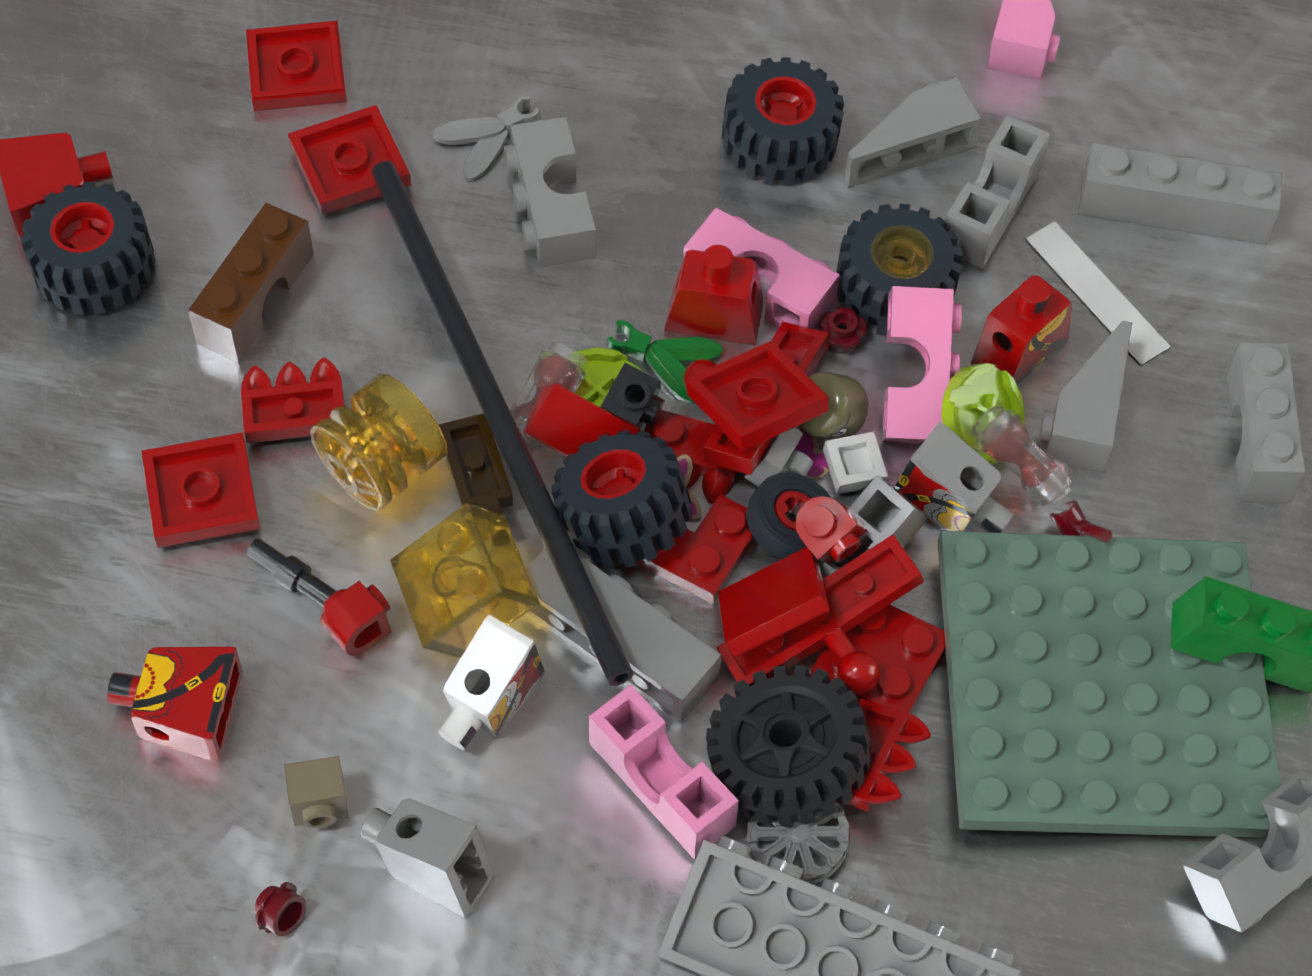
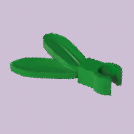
(665, 355)

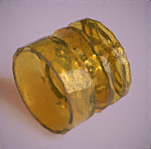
(379, 441)

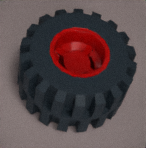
(782, 121)
(88, 248)
(622, 498)

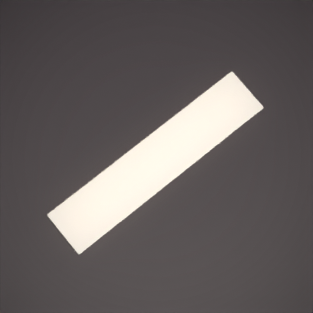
(1096, 290)

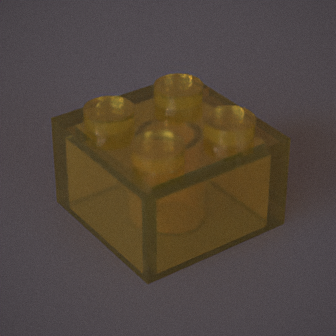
(462, 575)

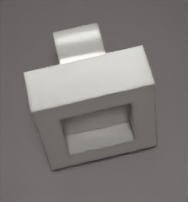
(781, 458)

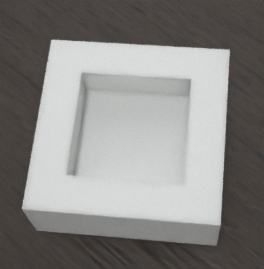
(854, 461)

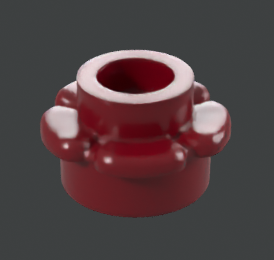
(847, 339)
(279, 909)

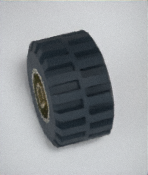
(891, 251)

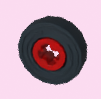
(770, 503)

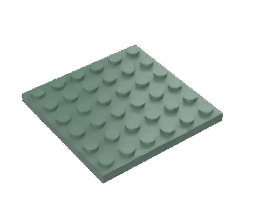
(1077, 703)

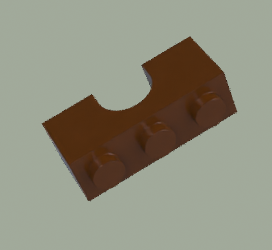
(231, 304)

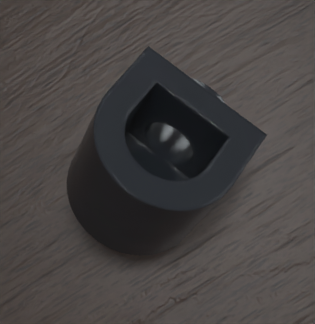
(634, 397)

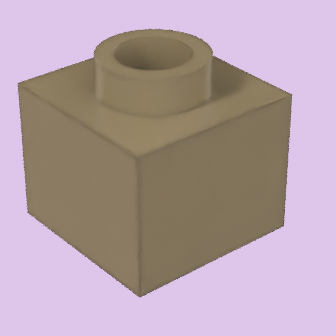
(316, 792)

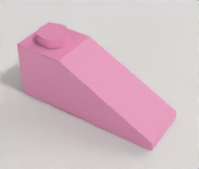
(1024, 38)

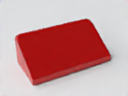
(567, 421)

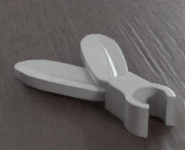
(489, 134)

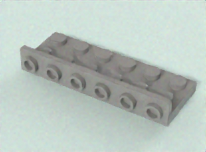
(768, 922)

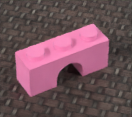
(798, 285)
(925, 322)
(683, 798)

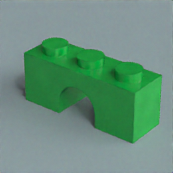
(1226, 620)

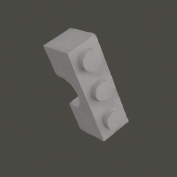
(989, 204)
(557, 223)
(1271, 447)
(1243, 882)

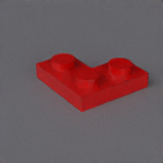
(710, 555)

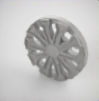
(802, 842)

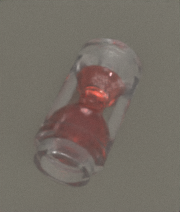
(554, 366)
(1008, 442)

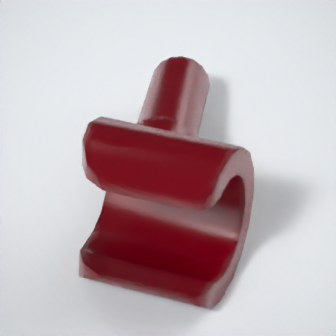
(1073, 523)

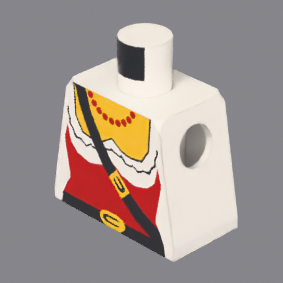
(490, 682)

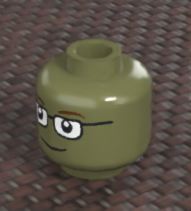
(846, 407)

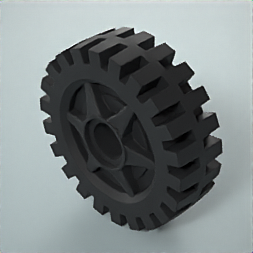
(796, 779)

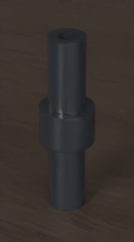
(290, 571)

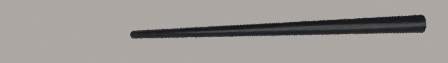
(504, 428)

